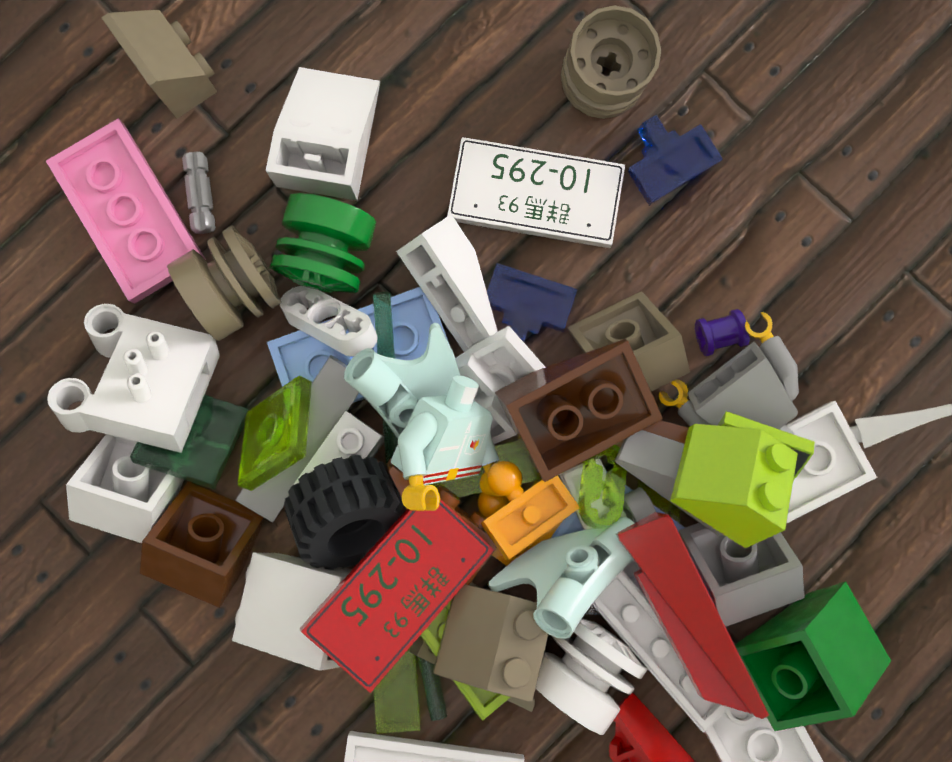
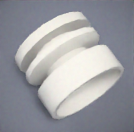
(585, 674)

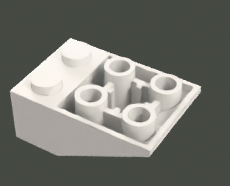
(323, 134)

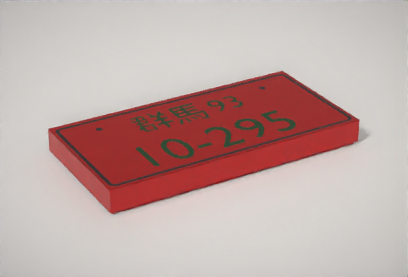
(396, 592)

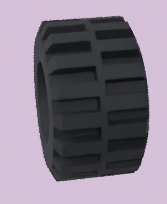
(342, 510)

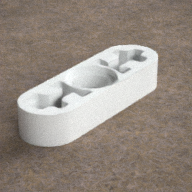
(332, 333)

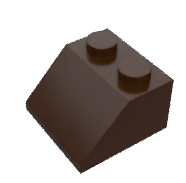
(200, 544)

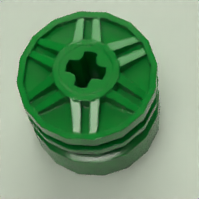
(325, 236)

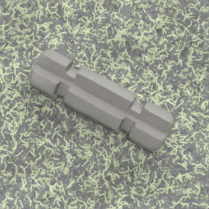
(198, 192)

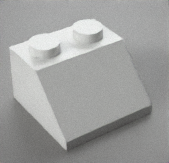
(118, 494)

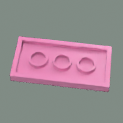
(123, 209)

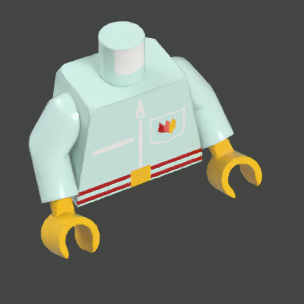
(444, 442)

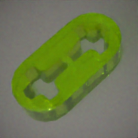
(612, 488)

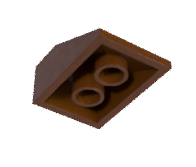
(579, 407)

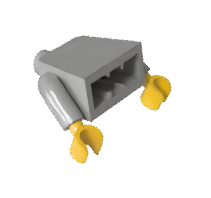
(751, 384)

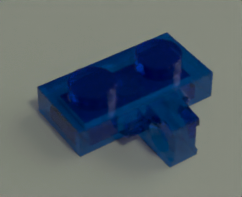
(671, 159)
(529, 300)

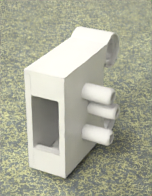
(149, 384)

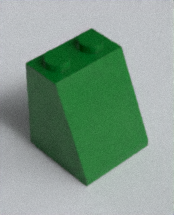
(814, 659)

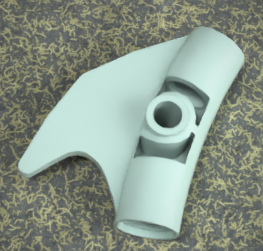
(397, 384)
(567, 574)

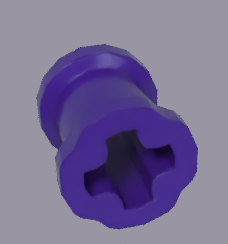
(721, 332)

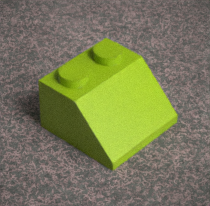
(736, 481)

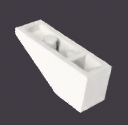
(451, 280)

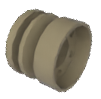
(614, 40)
(225, 283)

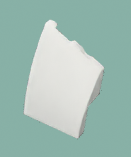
(494, 365)

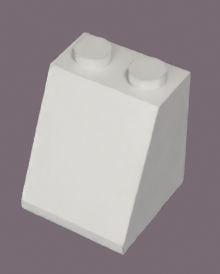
(278, 600)

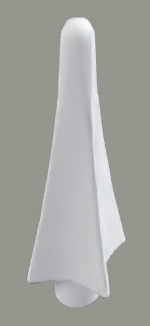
(879, 428)

